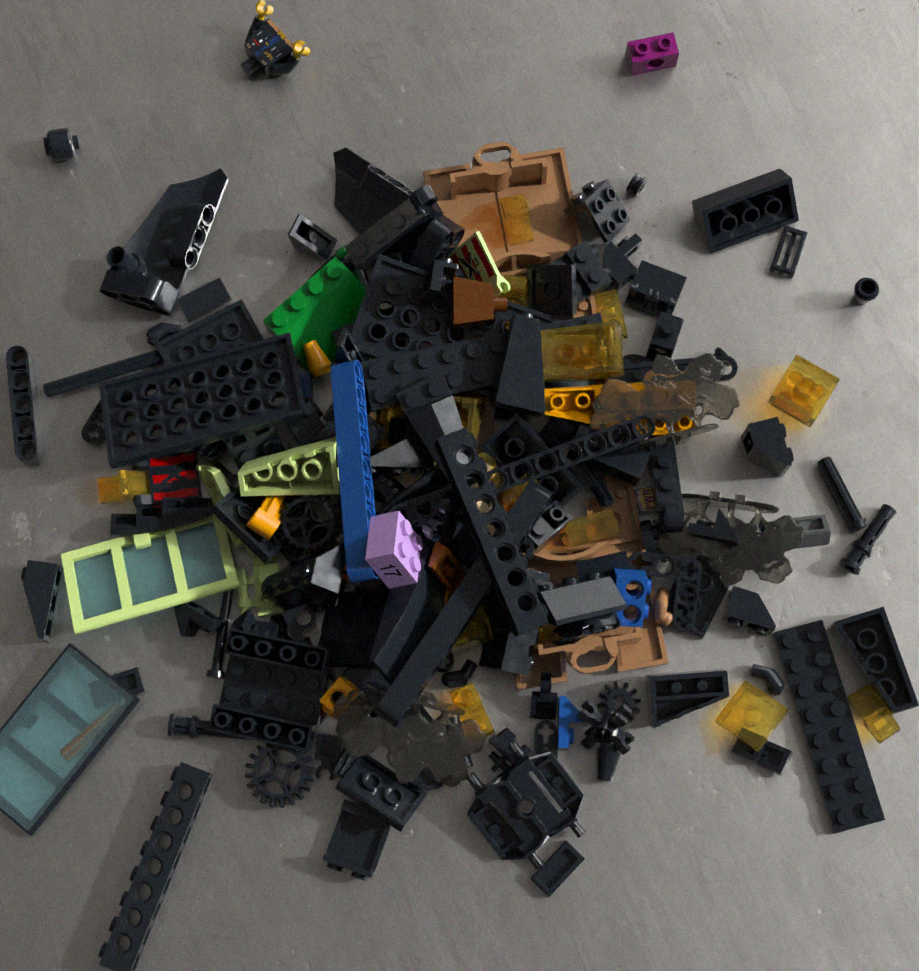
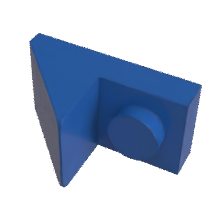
(567, 715)

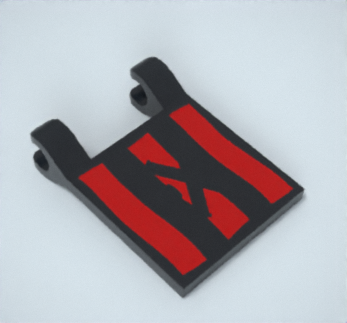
(170, 477)

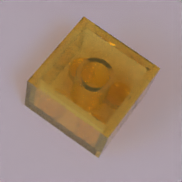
(803, 391)

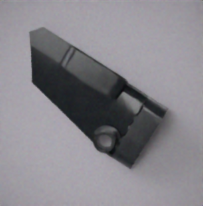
(369, 194)
(165, 246)

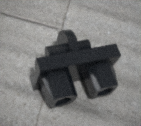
(500, 743)

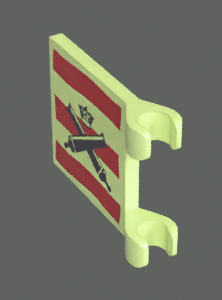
(478, 263)

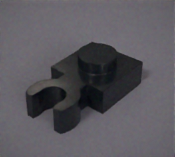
(328, 750)

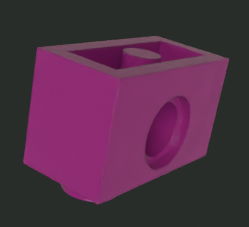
(652, 54)

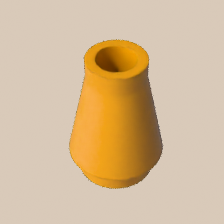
(316, 359)

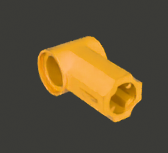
(267, 516)

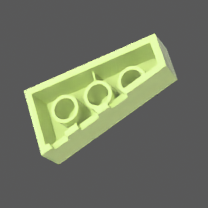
(296, 471)

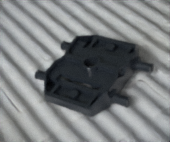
(516, 786)

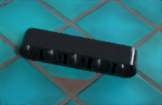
(18, 396)

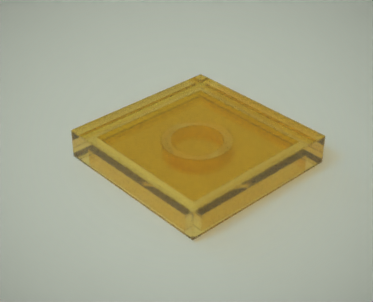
(751, 715)

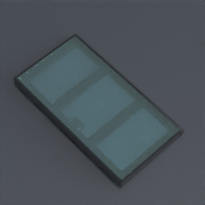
(58, 735)

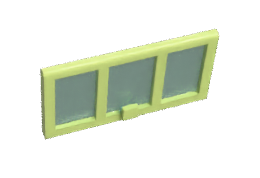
(147, 573)

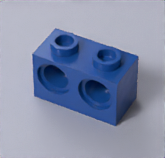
(633, 597)

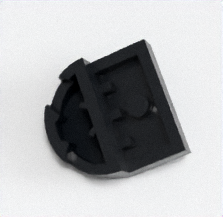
(589, 626)

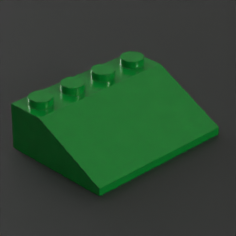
(318, 308)

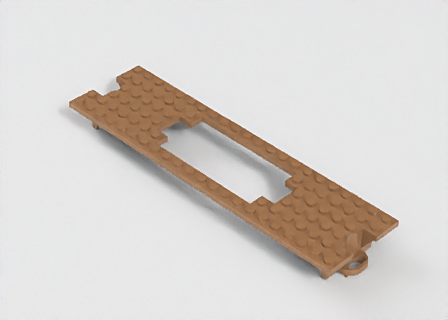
(473, 202)

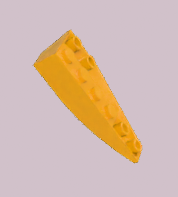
(577, 401)

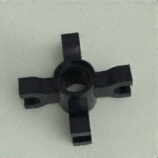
(606, 726)

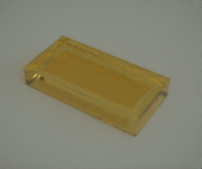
(591, 528)

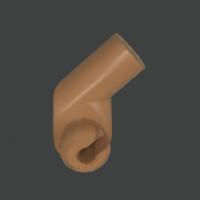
(661, 603)

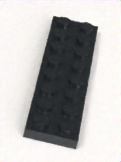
(828, 727)

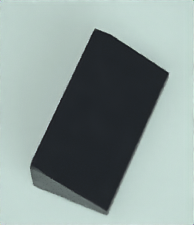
(604, 564)

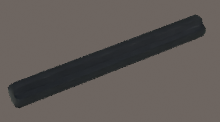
(102, 373)

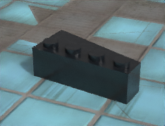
(878, 657)

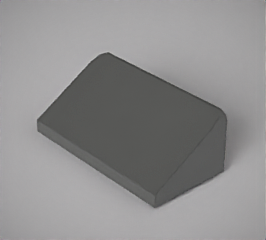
(815, 530)

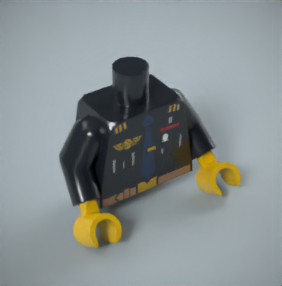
(269, 48)

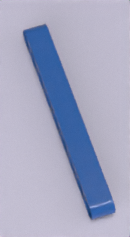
(353, 466)

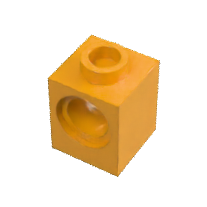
(342, 685)

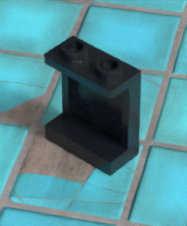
(357, 841)

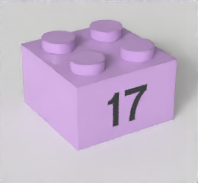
(394, 549)

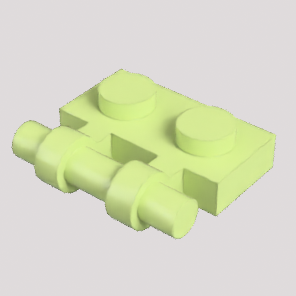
(260, 575)

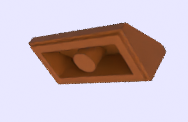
(446, 567)

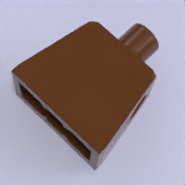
(473, 303)

